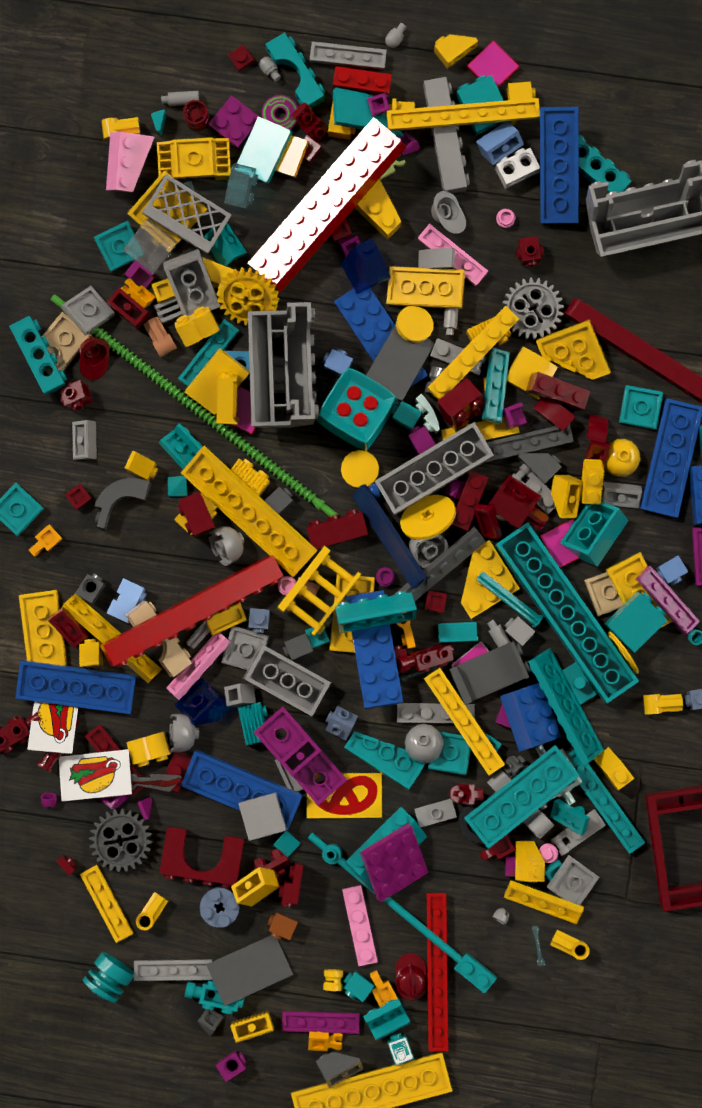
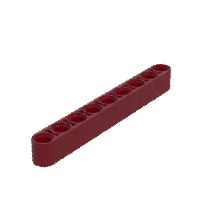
(637, 349)

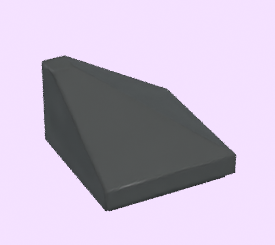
(210, 1020)

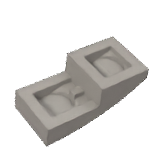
(437, 258)

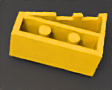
(379, 210)

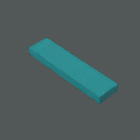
(218, 340)
(495, 385)

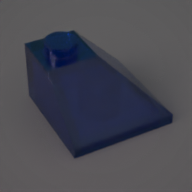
(365, 266)
(202, 704)

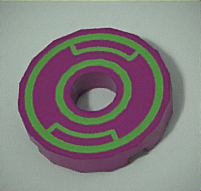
(276, 103)

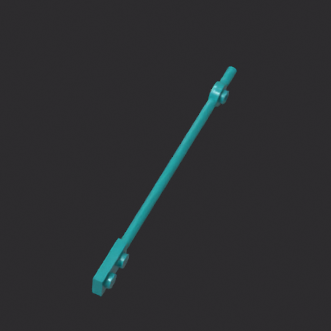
(466, 966)

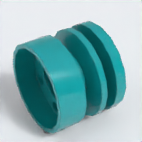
(107, 979)

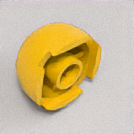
(622, 458)

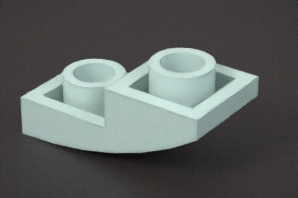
(430, 419)

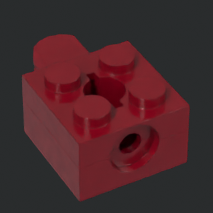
(517, 504)

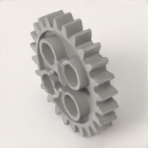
(547, 299)

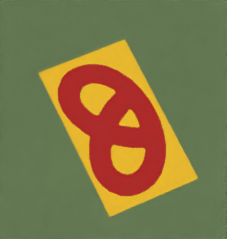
(353, 799)

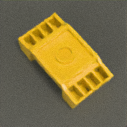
(195, 158)

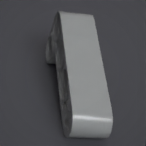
(537, 822)

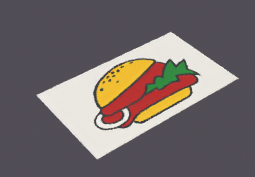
(55, 729)
(95, 775)

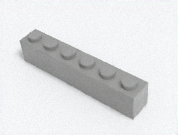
(445, 139)

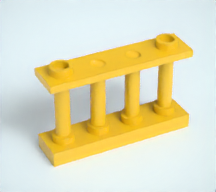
(312, 574)

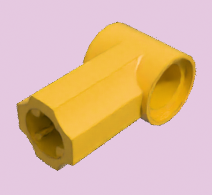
(112, 125)
(662, 703)
(152, 910)
(568, 944)

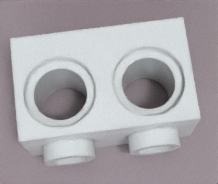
(519, 171)

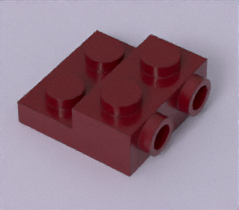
(290, 889)

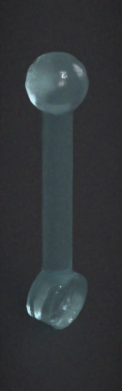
(403, 678)
(540, 961)

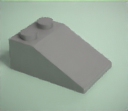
(191, 282)

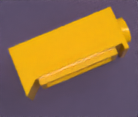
(227, 398)

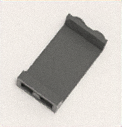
(490, 672)

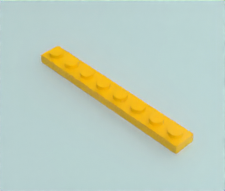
(463, 114)

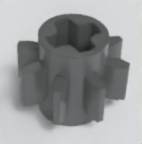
(514, 766)

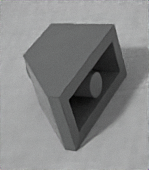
(541, 465)
(338, 1067)

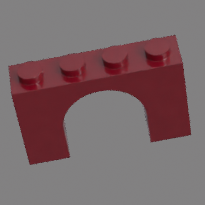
(175, 863)

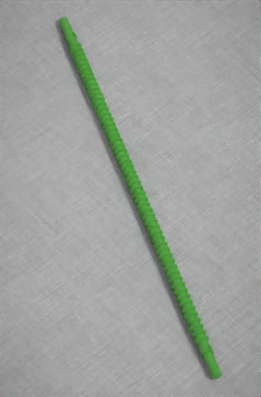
(319, 504)

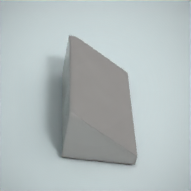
(84, 440)
(622, 495)

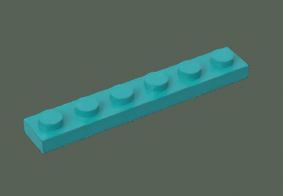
(606, 805)

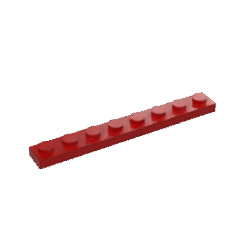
(437, 974)

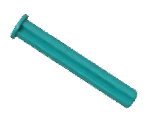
(509, 599)

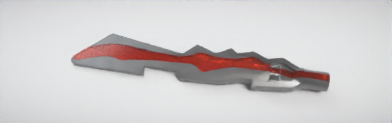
(157, 781)

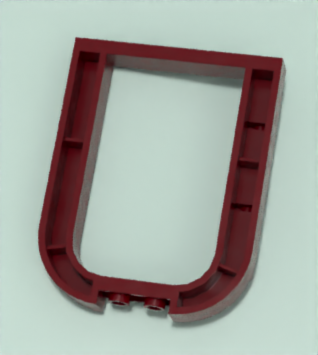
(668, 802)

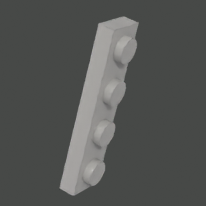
(348, 55)
(425, 713)
(171, 970)

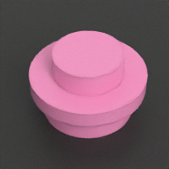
(505, 218)
(286, 584)
(549, 852)

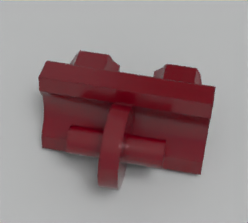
(465, 793)
(279, 863)

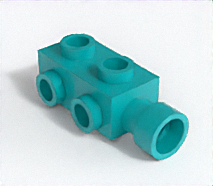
(211, 1002)

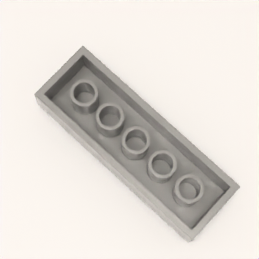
(434, 468)

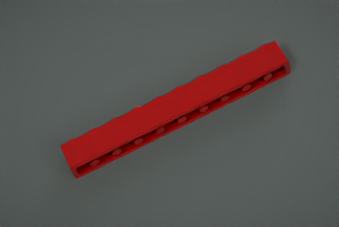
(191, 610)

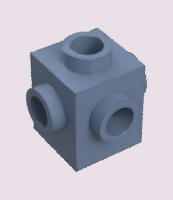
(341, 722)

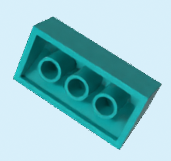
(375, 612)
(395, 822)

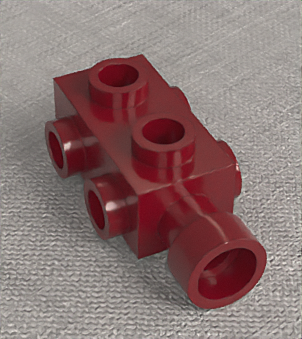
(426, 658)
(10, 737)

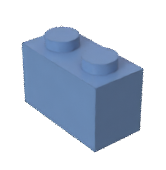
(500, 143)

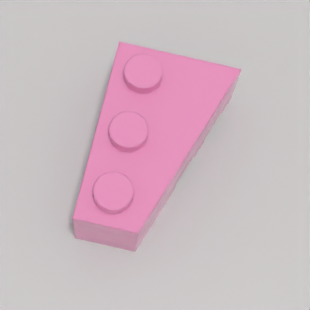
(126, 160)

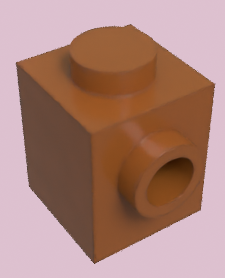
(282, 925)

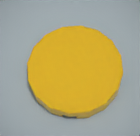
(414, 324)
(359, 468)

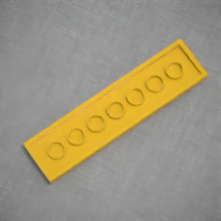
(248, 511)
(381, 1087)

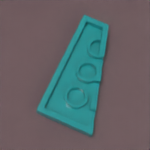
(385, 758)

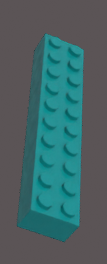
(566, 613)

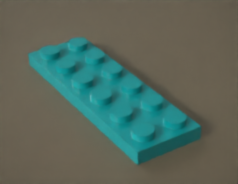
(566, 706)
(521, 796)

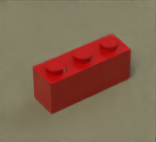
(362, 81)

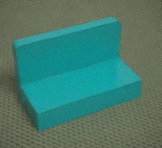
(226, 247)
(457, 632)

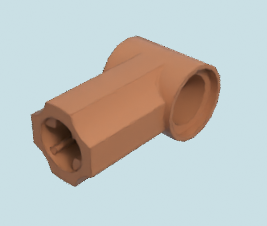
(161, 340)

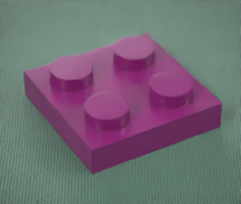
(234, 122)

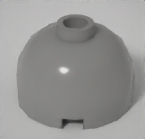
(227, 544)
(427, 550)
(182, 733)
(424, 743)

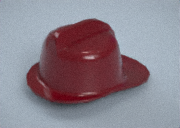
(93, 357)
(411, 976)

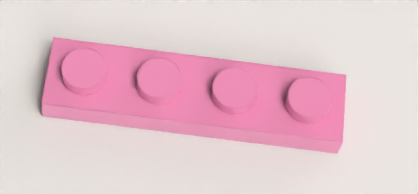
(434, 239)
(199, 664)
(359, 925)

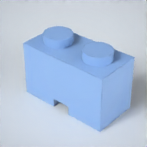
(129, 597)

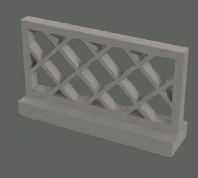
(174, 225)

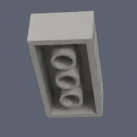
(286, 680)

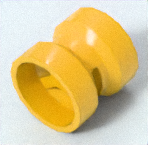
(333, 980)

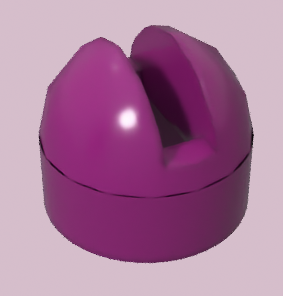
(48, 800)

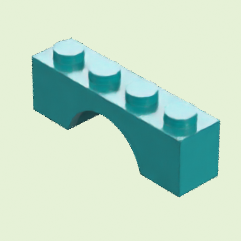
(283, 53)

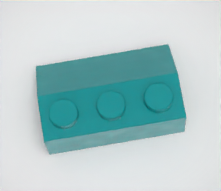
(594, 532)

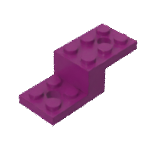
(300, 755)

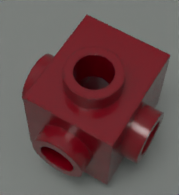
(531, 245)
(76, 395)

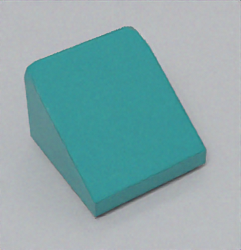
(159, 120)
(286, 843)

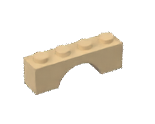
(173, 657)

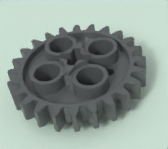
(117, 823)

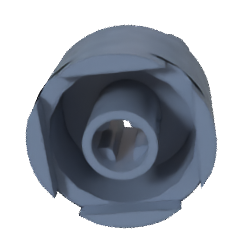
(209, 910)

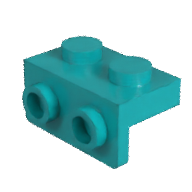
(180, 445)
(386, 1019)

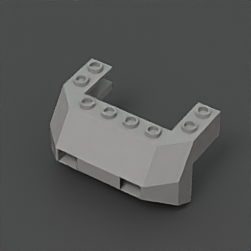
(647, 213)
(283, 373)

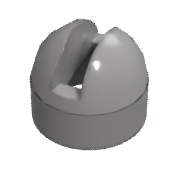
(501, 915)

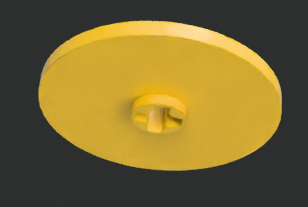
(428, 517)

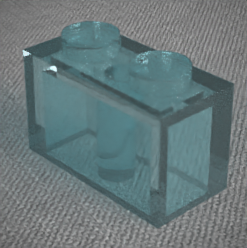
(240, 185)

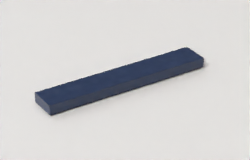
(389, 536)

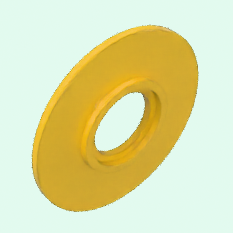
(623, 652)

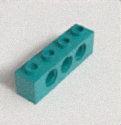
(607, 167)
(21, 331)

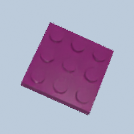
(394, 862)

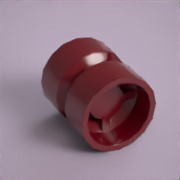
(196, 115)

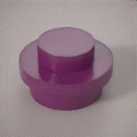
(385, 576)

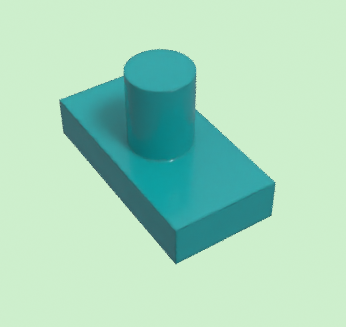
(579, 683)
(570, 817)

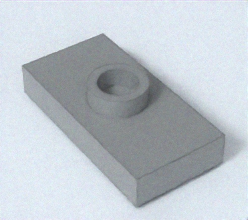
(435, 813)

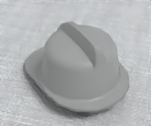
(448, 212)

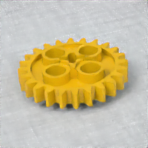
(246, 295)

